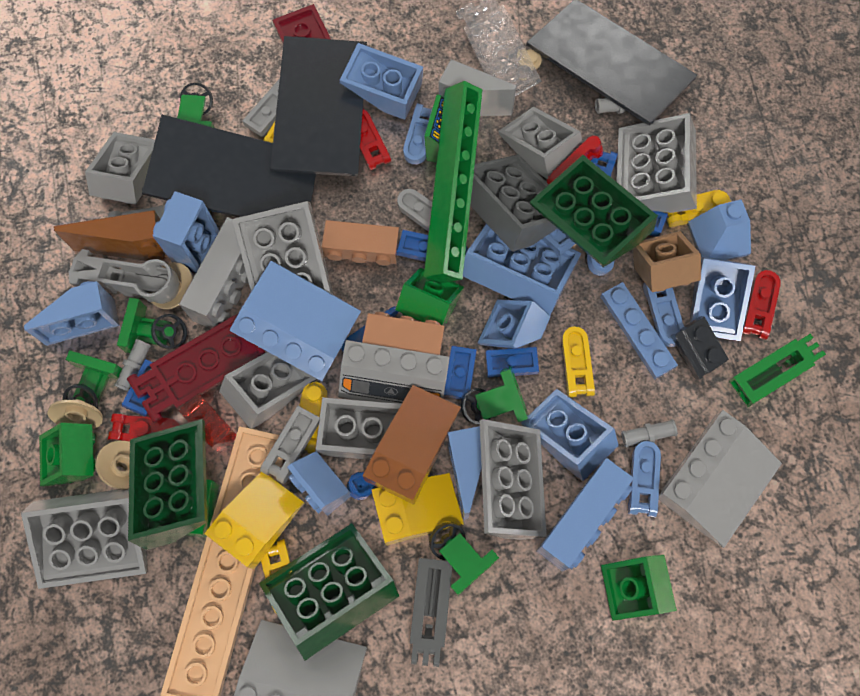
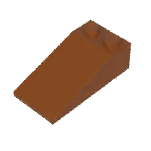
(115, 236)
(411, 444)

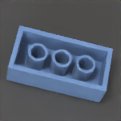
(585, 514)

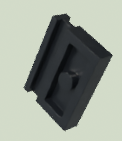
(699, 347)

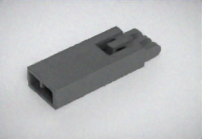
(430, 600)

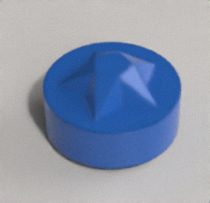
(359, 487)

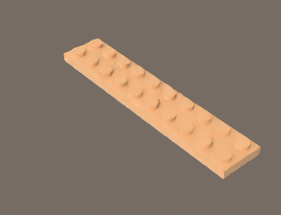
(218, 588)

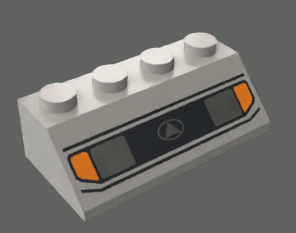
(388, 373)

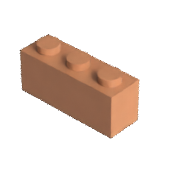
(360, 242)
(404, 333)

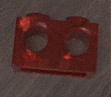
(217, 431)

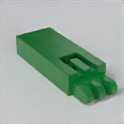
(767, 376)

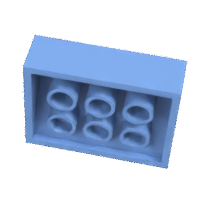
(522, 275)
(295, 320)

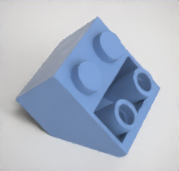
(320, 482)

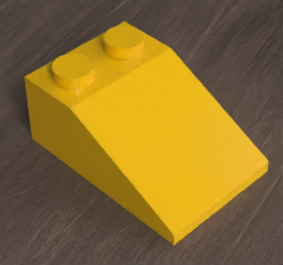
(254, 520)
(407, 521)

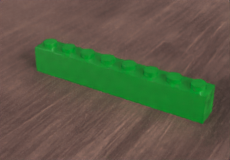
(453, 183)

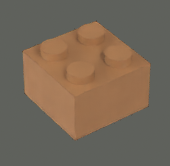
(667, 262)

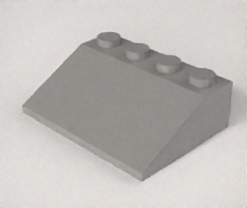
(660, 163)
(285, 237)
(720, 478)
(512, 481)
(81, 539)
(278, 668)

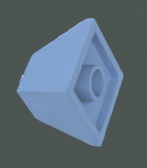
(722, 232)
(514, 324)

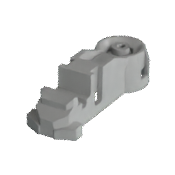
(130, 280)

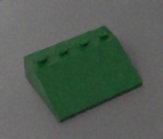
(595, 211)
(167, 485)
(329, 590)

